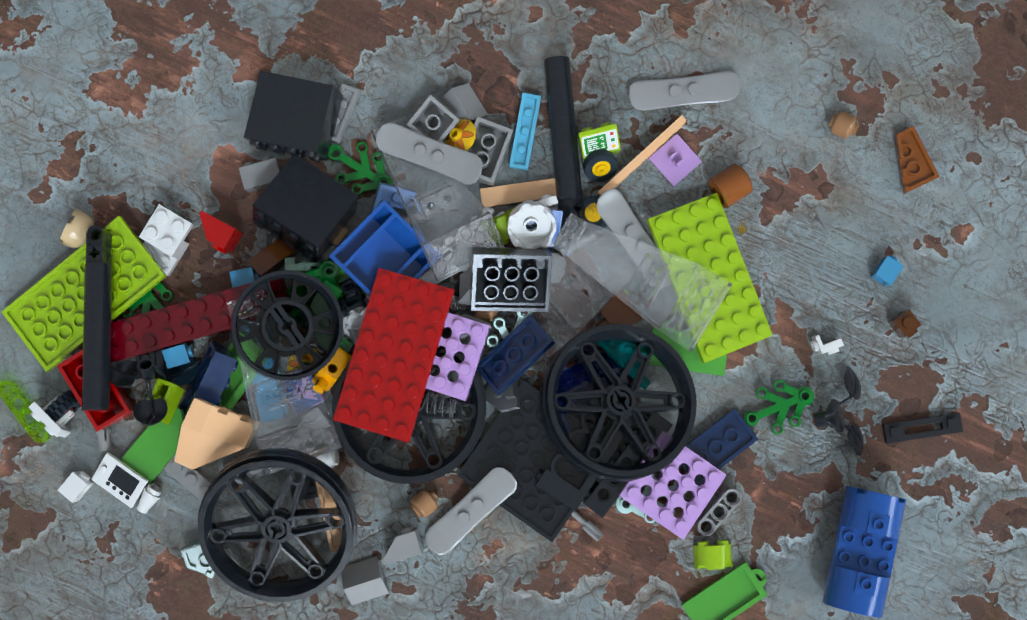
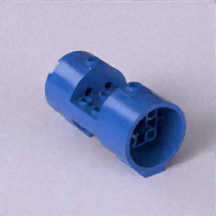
(864, 552)

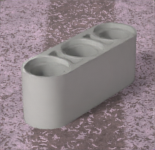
(709, 516)

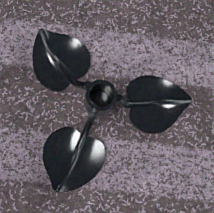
(151, 411)
(833, 415)

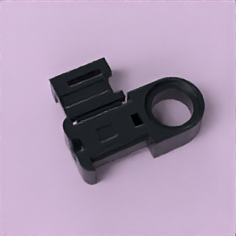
(353, 297)

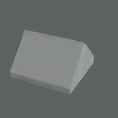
(464, 103)
(364, 580)

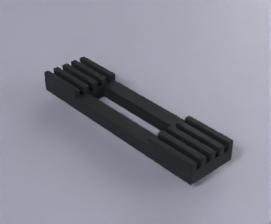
(895, 431)

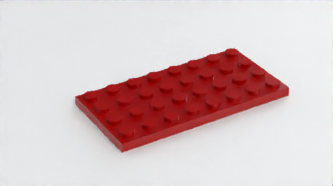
(394, 355)

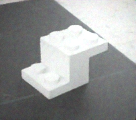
(165, 237)

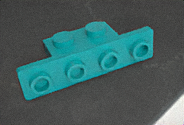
(620, 352)

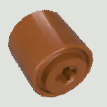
(731, 185)

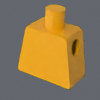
(329, 374)

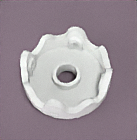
(531, 238)

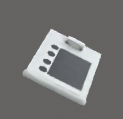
(119, 480)

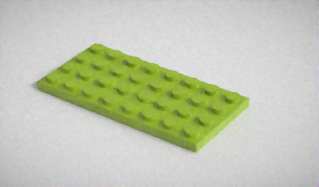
(705, 237)
(52, 310)

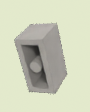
(260, 174)

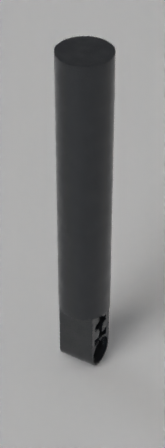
(564, 136)
(97, 321)

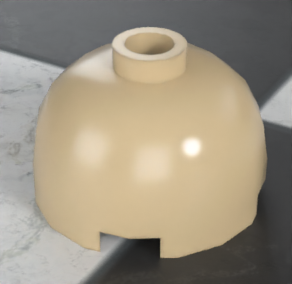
(75, 231)

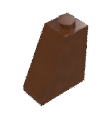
(272, 257)

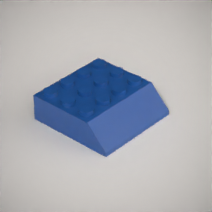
(380, 242)

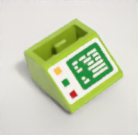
(600, 138)
(169, 392)

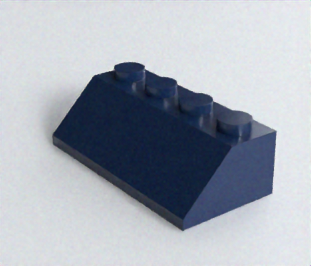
(211, 376)

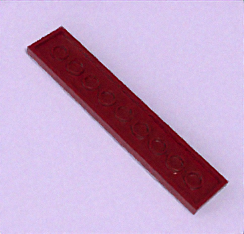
(179, 323)

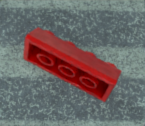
(119, 401)

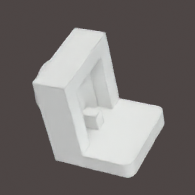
(830, 347)

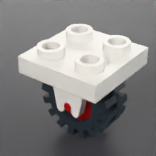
(56, 413)

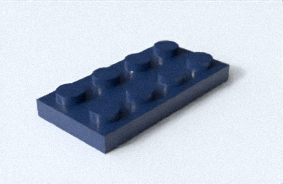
(515, 354)
(722, 442)

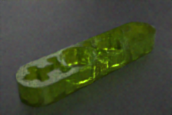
(23, 412)

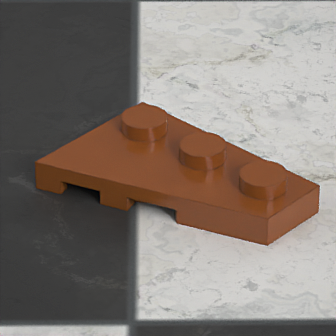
(913, 160)

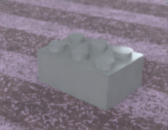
(491, 146)

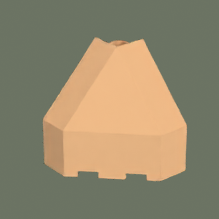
(211, 434)

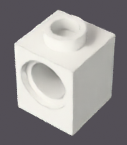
(75, 486)

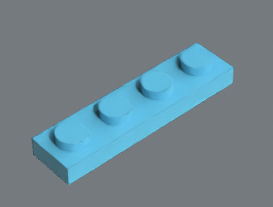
(525, 131)

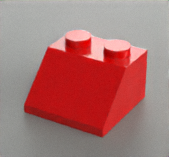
(221, 235)

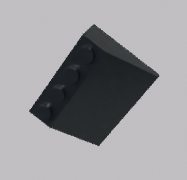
(510, 279)

